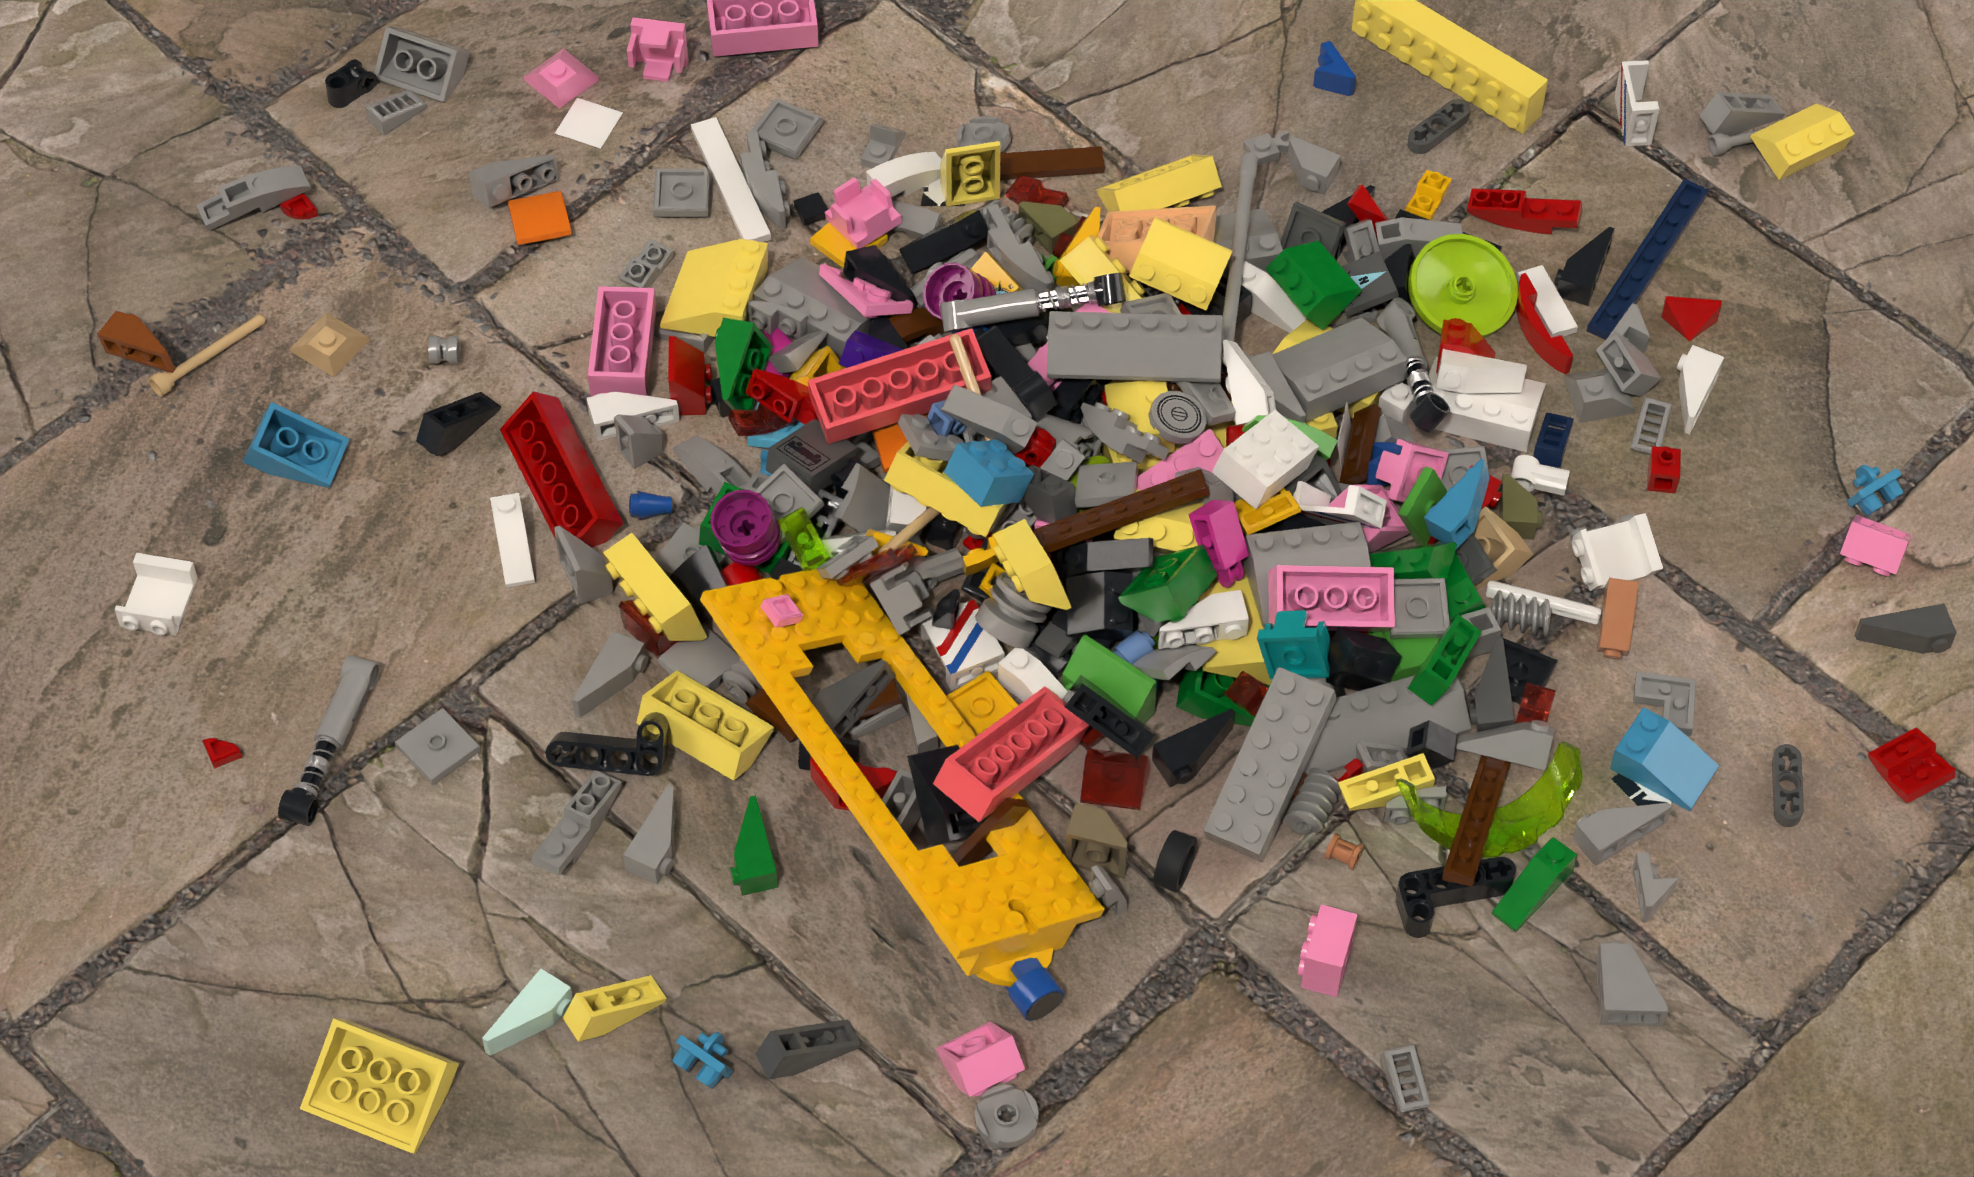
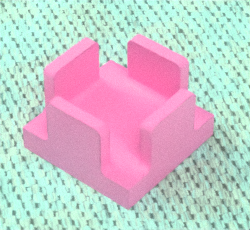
(659, 46)
(862, 213)
(1405, 468)

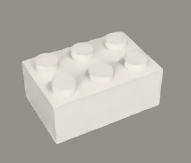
(1265, 459)

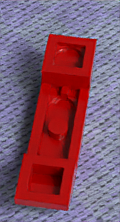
(1551, 350)

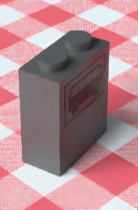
(810, 456)

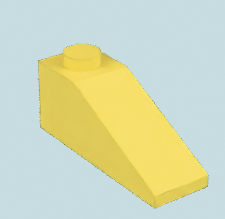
(1380, 785)
(609, 1007)

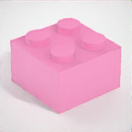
(1327, 950)

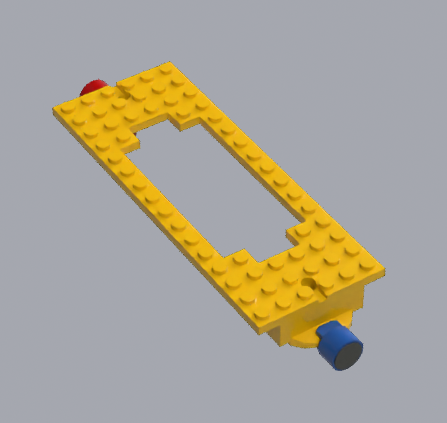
(993, 914)

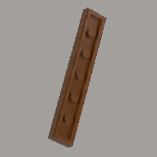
(1122, 511)
(1476, 821)

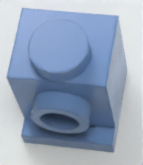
(943, 423)

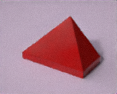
(1366, 207)
(1690, 315)

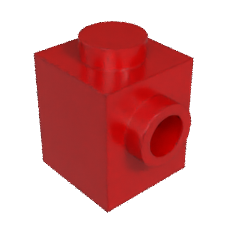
(1037, 449)
(1663, 469)

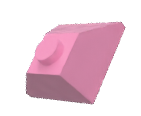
(561, 78)

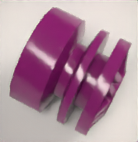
(954, 283)
(737, 516)

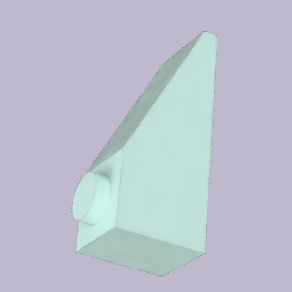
(532, 1011)

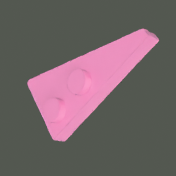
(863, 295)

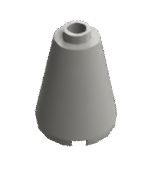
(1076, 434)

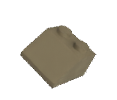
(1095, 840)

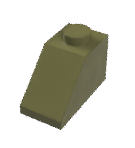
(1048, 222)
(1519, 508)

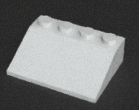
(1492, 417)

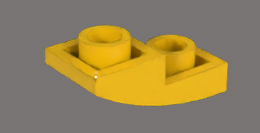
(1429, 194)
(980, 559)

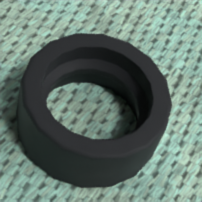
(1175, 861)

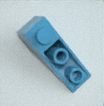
(1458, 511)

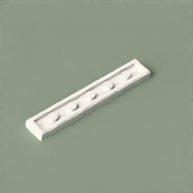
(730, 180)

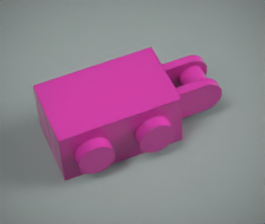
(1221, 534)

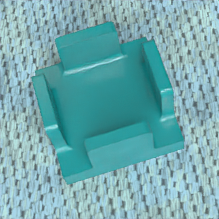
(1294, 646)

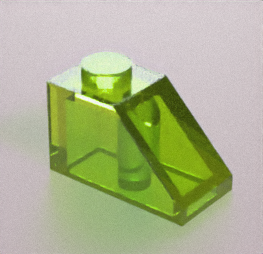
(804, 539)

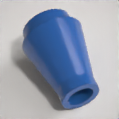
(648, 505)

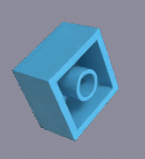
(989, 472)

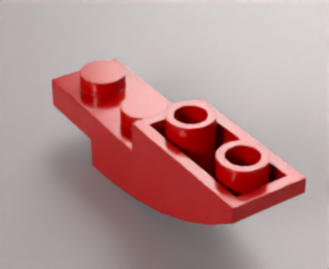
(1518, 212)
(782, 396)

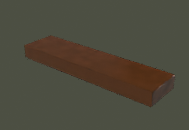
(1051, 163)

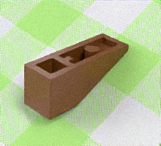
(130, 339)

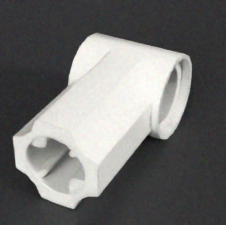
(1533, 475)

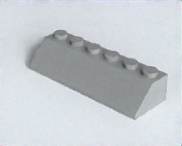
(1135, 346)
(1383, 717)

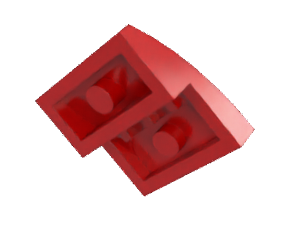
(1911, 765)

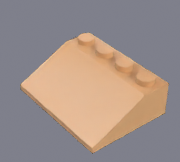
(1127, 230)

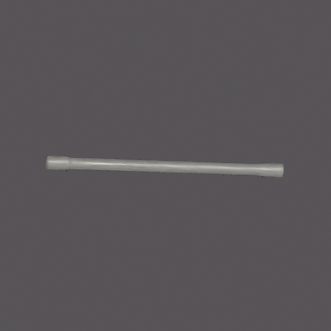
(1247, 176)

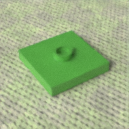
(1425, 494)

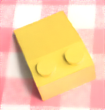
(971, 173)

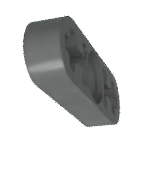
(1435, 136)
(1794, 775)

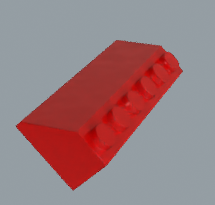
(560, 470)

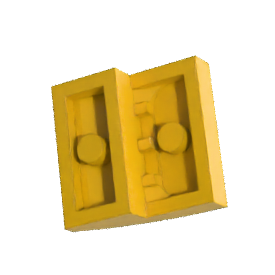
(1272, 511)

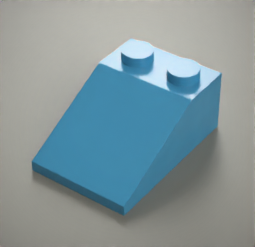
(295, 447)
(1663, 760)

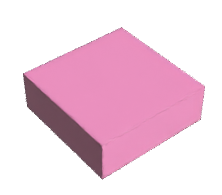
(781, 610)

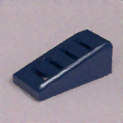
(1552, 441)

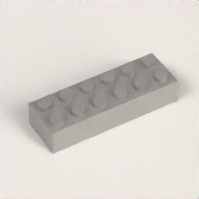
(1270, 764)

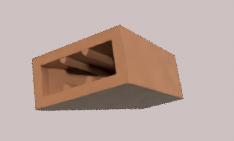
(1617, 617)

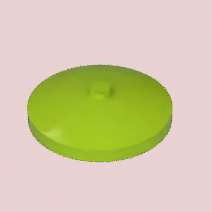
(1464, 281)

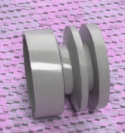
(1010, 614)

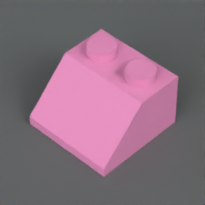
(1392, 526)
(1875, 545)
(981, 1059)

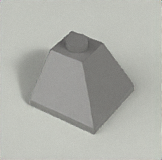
(1597, 395)
(583, 567)

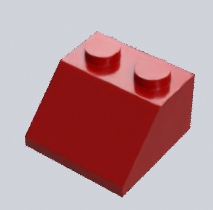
(1463, 338)
(688, 377)

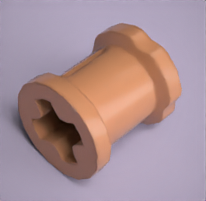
(1344, 851)

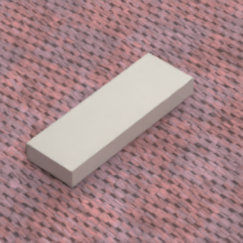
(1550, 304)

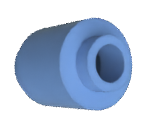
(1134, 646)

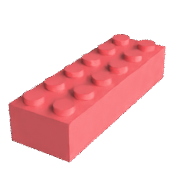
(894, 384)
(1010, 754)

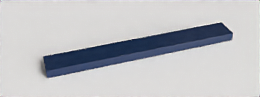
(1648, 258)

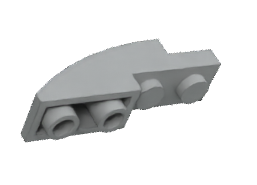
(764, 182)
(256, 190)
(1016, 258)
(1121, 434)
(1062, 463)
(710, 464)
(580, 823)

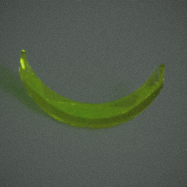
(1516, 823)

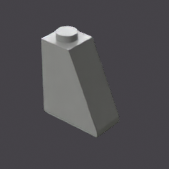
(1626, 988)

